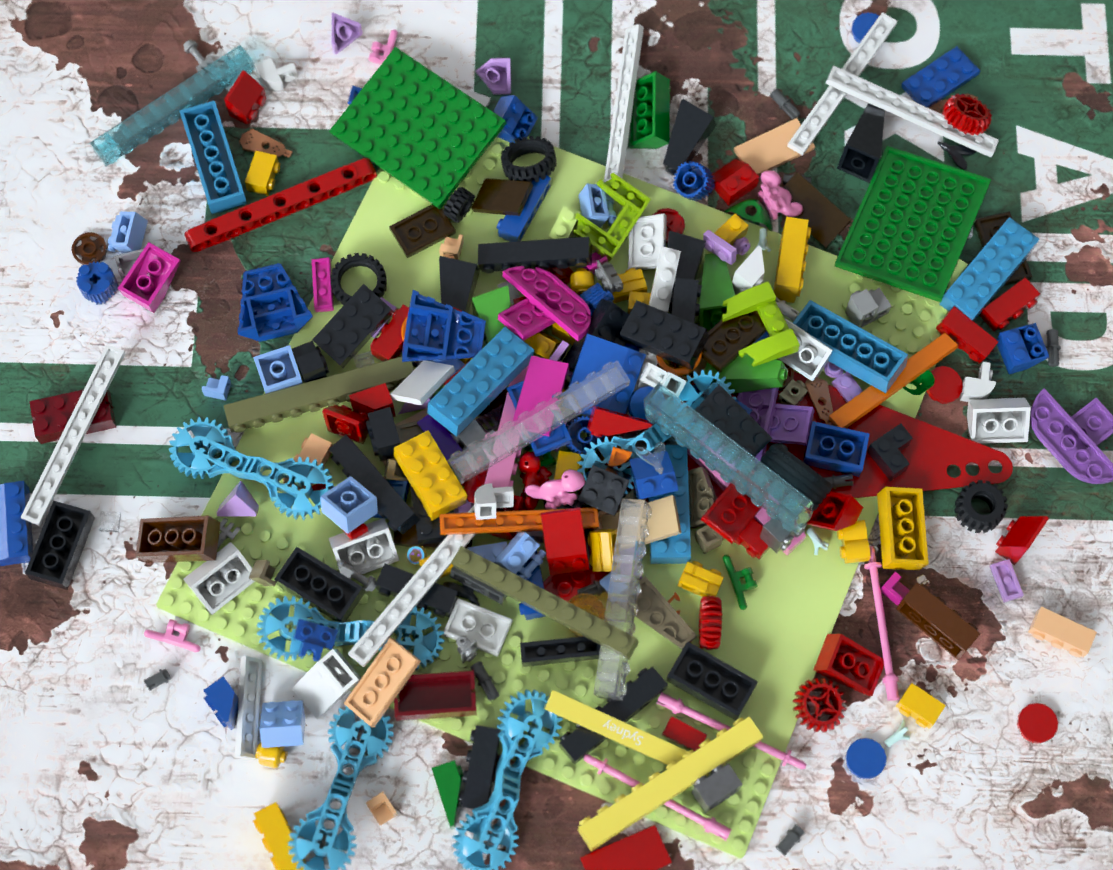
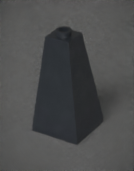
(688, 135)
(864, 145)
(690, 256)
(457, 282)

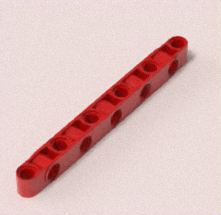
(268, 211)

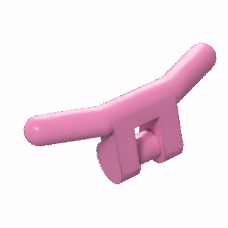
(386, 49)
(169, 638)

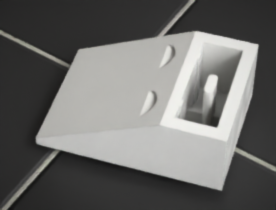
(326, 683)

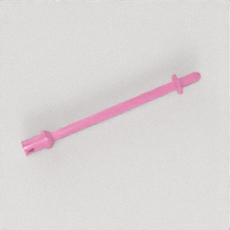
(890, 678)
(678, 706)
(708, 823)

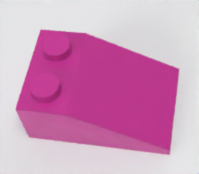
(150, 277)

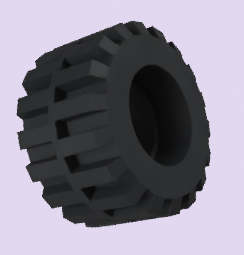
(991, 496)

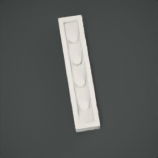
(248, 708)

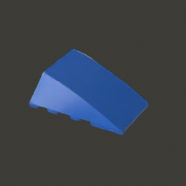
(270, 305)
(440, 331)

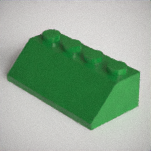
(650, 113)

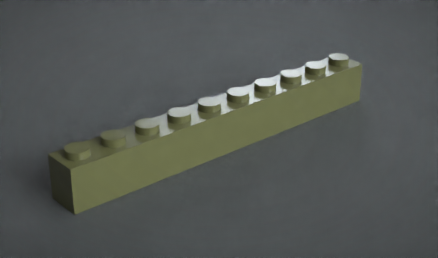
(314, 394)
(545, 602)

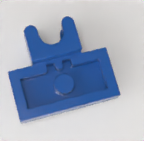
(314, 638)

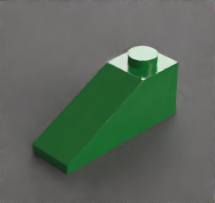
(449, 786)

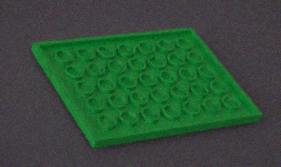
(417, 127)
(913, 223)

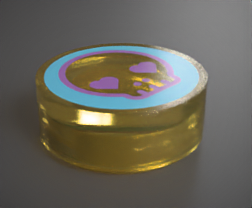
(415, 554)

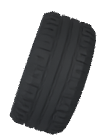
(797, 474)

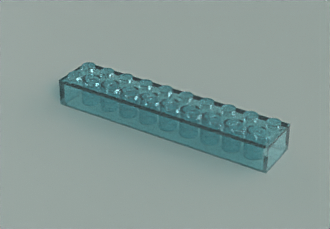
(728, 459)

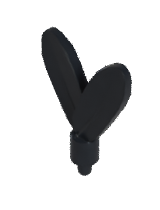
(956, 153)
(463, 591)

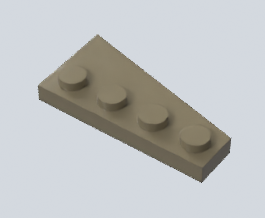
(661, 616)

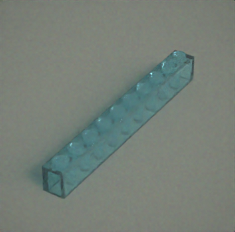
(166, 109)

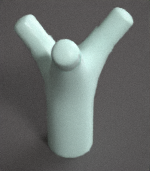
(763, 240)
(818, 542)
(898, 735)

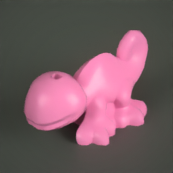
(777, 198)
(557, 491)

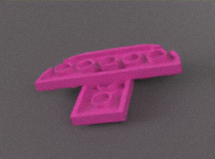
(546, 303)

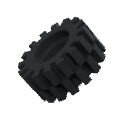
(459, 204)

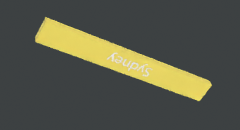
(613, 728)

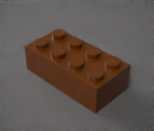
(178, 539)
(938, 620)

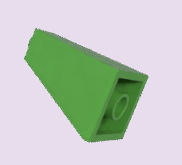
(715, 289)
(488, 307)
(749, 378)

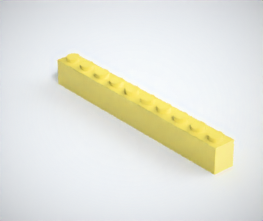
(670, 783)

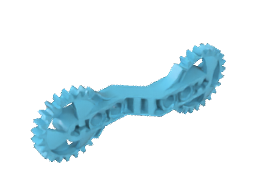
(652, 435)
(250, 467)
(348, 632)
(506, 784)
(339, 791)

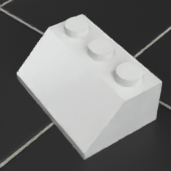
(750, 272)
(811, 354)
(998, 420)
(368, 550)
(220, 579)

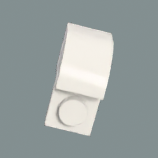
(273, 78)
(653, 375)
(978, 387)
(490, 498)

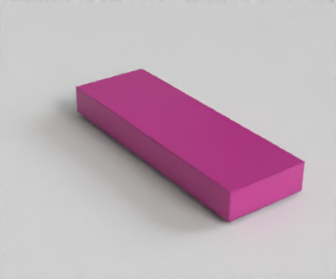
(322, 285)

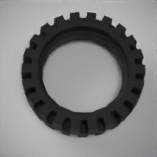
(524, 147)
(354, 261)

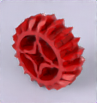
(967, 114)
(710, 622)
(827, 708)

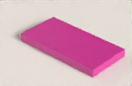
(541, 382)

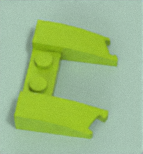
(633, 205)
(781, 339)

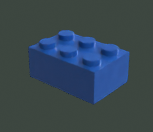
(836, 449)

